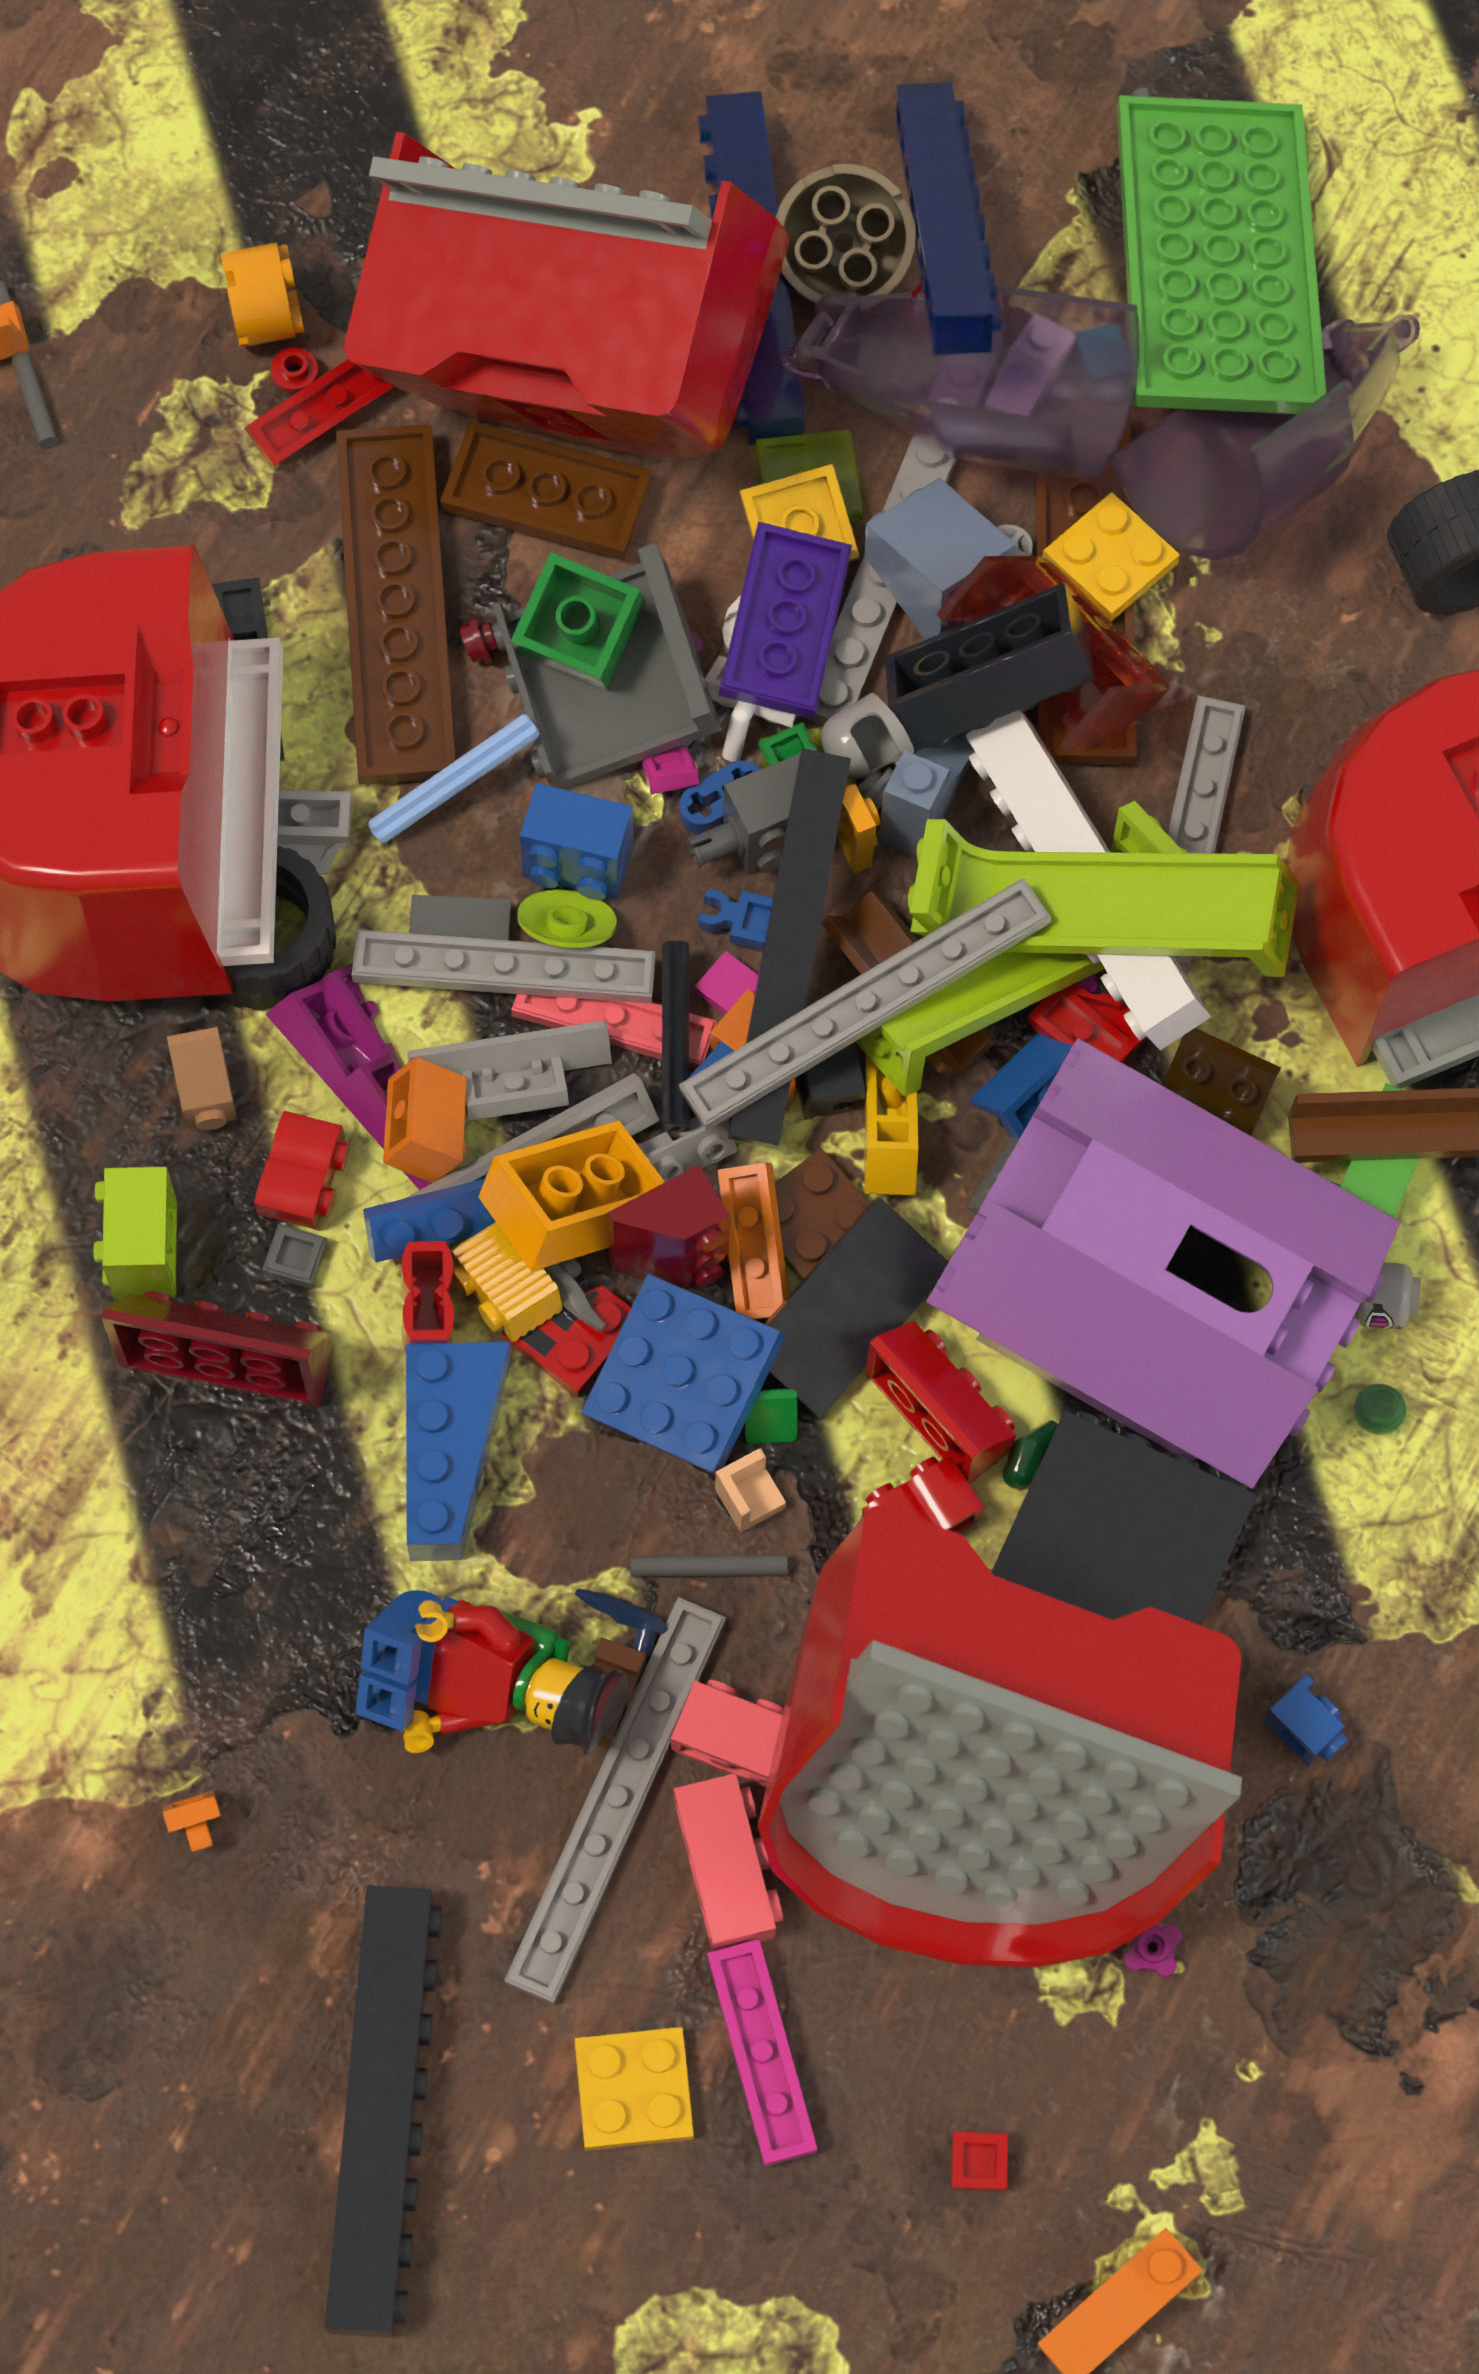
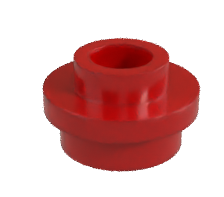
(294, 381)

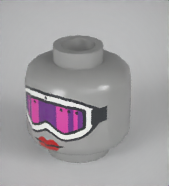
(1395, 1300)

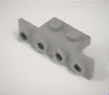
(521, 1069)

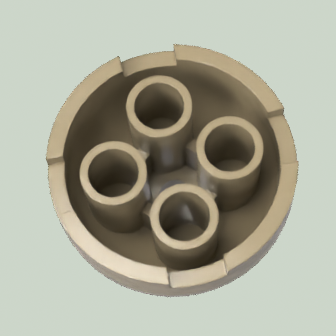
(851, 204)

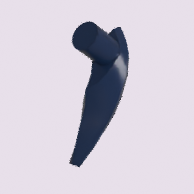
(646, 1624)

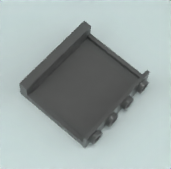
(650, 704)

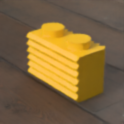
(500, 1279)

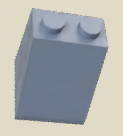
(928, 550)

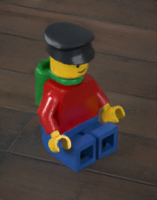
(477, 1672)

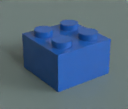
(576, 842)

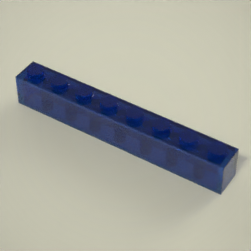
(741, 155)
(946, 219)

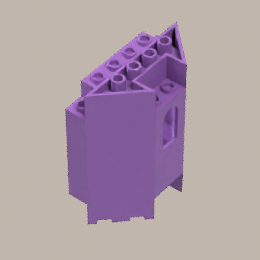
(1077, 1248)

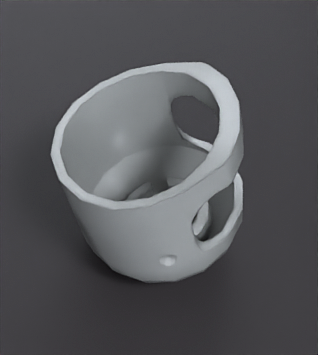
(867, 735)

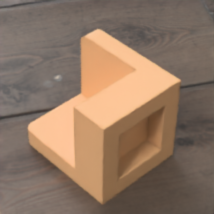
(748, 1490)

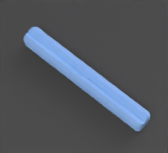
(453, 778)

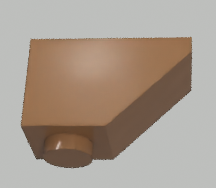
(202, 1079)

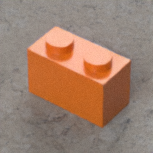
(425, 1120)

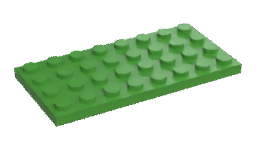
(1220, 254)

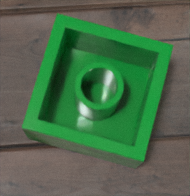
(578, 621)

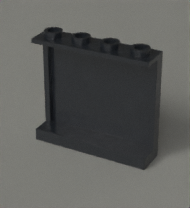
(1122, 1525)

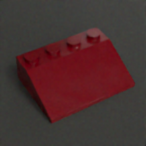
(219, 1347)

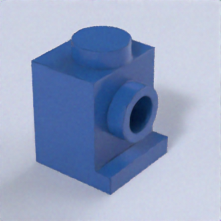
(1307, 1723)

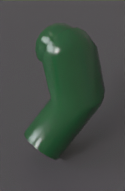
(1027, 1455)

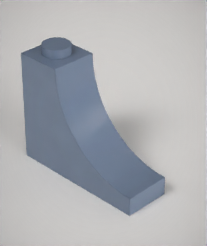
(922, 790)

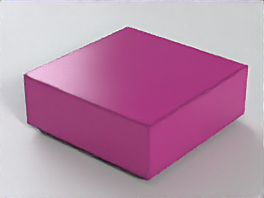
(670, 770)
(725, 983)

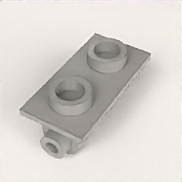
(692, 1148)

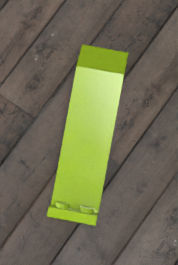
(1118, 899)
(997, 986)

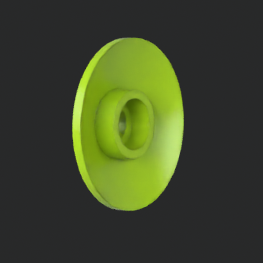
(566, 919)

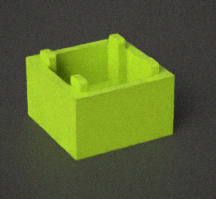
(137, 1231)

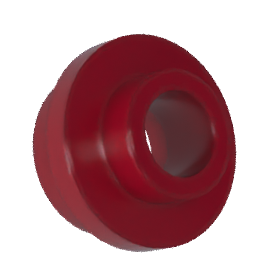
(479, 640)

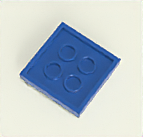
(683, 1374)

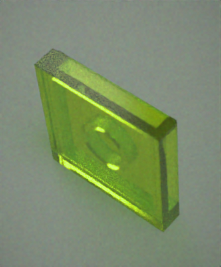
(800, 453)

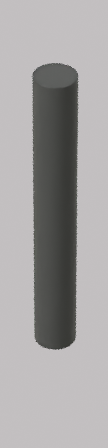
(708, 1565)

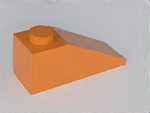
(1120, 2306)

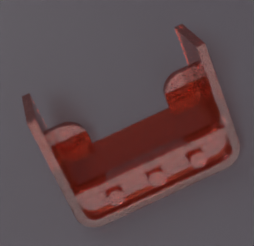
(1124, 679)

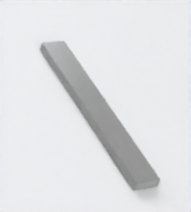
(864, 1004)
(614, 1803)

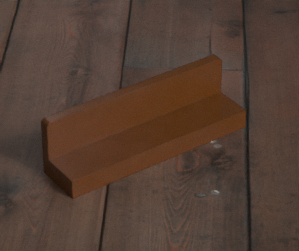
(875, 933)
(1384, 1125)

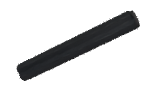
(675, 1034)

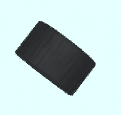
(1439, 545)
(307, 957)

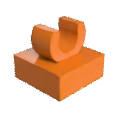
(192, 1815)

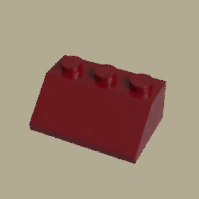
(672, 1233)

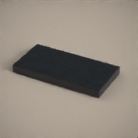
(849, 1298)

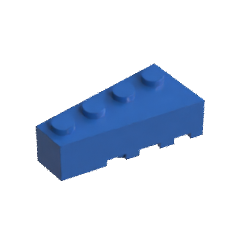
(449, 1428)

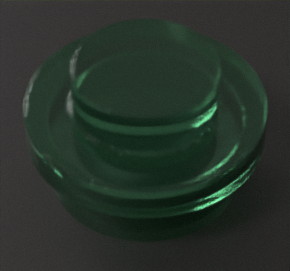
(1379, 1409)

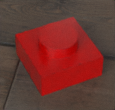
(979, 2161)

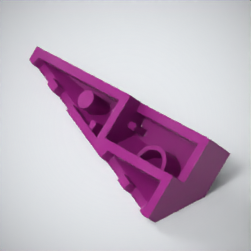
(341, 1043)

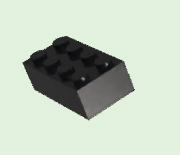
(989, 668)

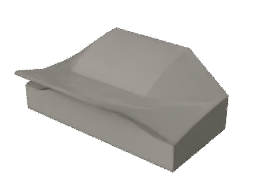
(314, 824)

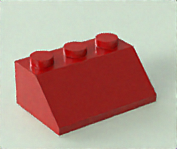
(939, 1399)

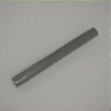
(31, 390)

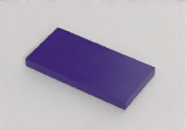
(785, 620)

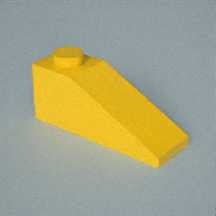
(889, 1136)

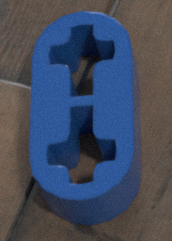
(707, 792)

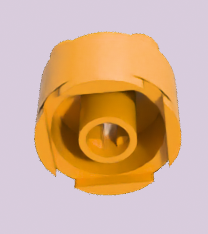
(259, 294)

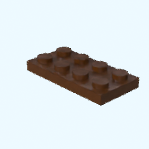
(546, 490)

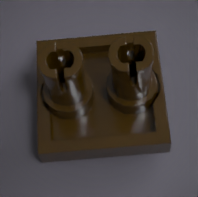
(1221, 1079)

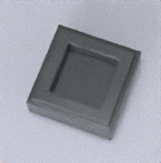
(295, 1256)

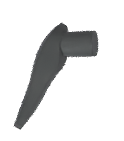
(571, 1293)

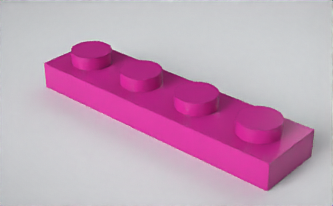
(762, 2053)

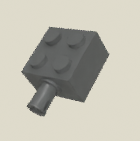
(753, 819)

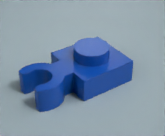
(746, 918)

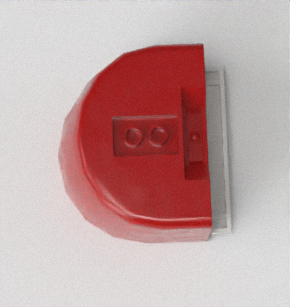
(134, 780)

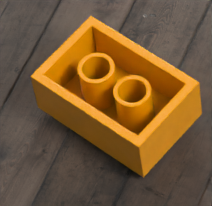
(559, 1192)

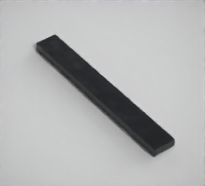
(794, 923)

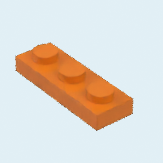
(754, 1239)

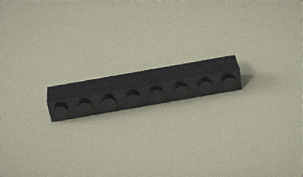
(381, 2112)

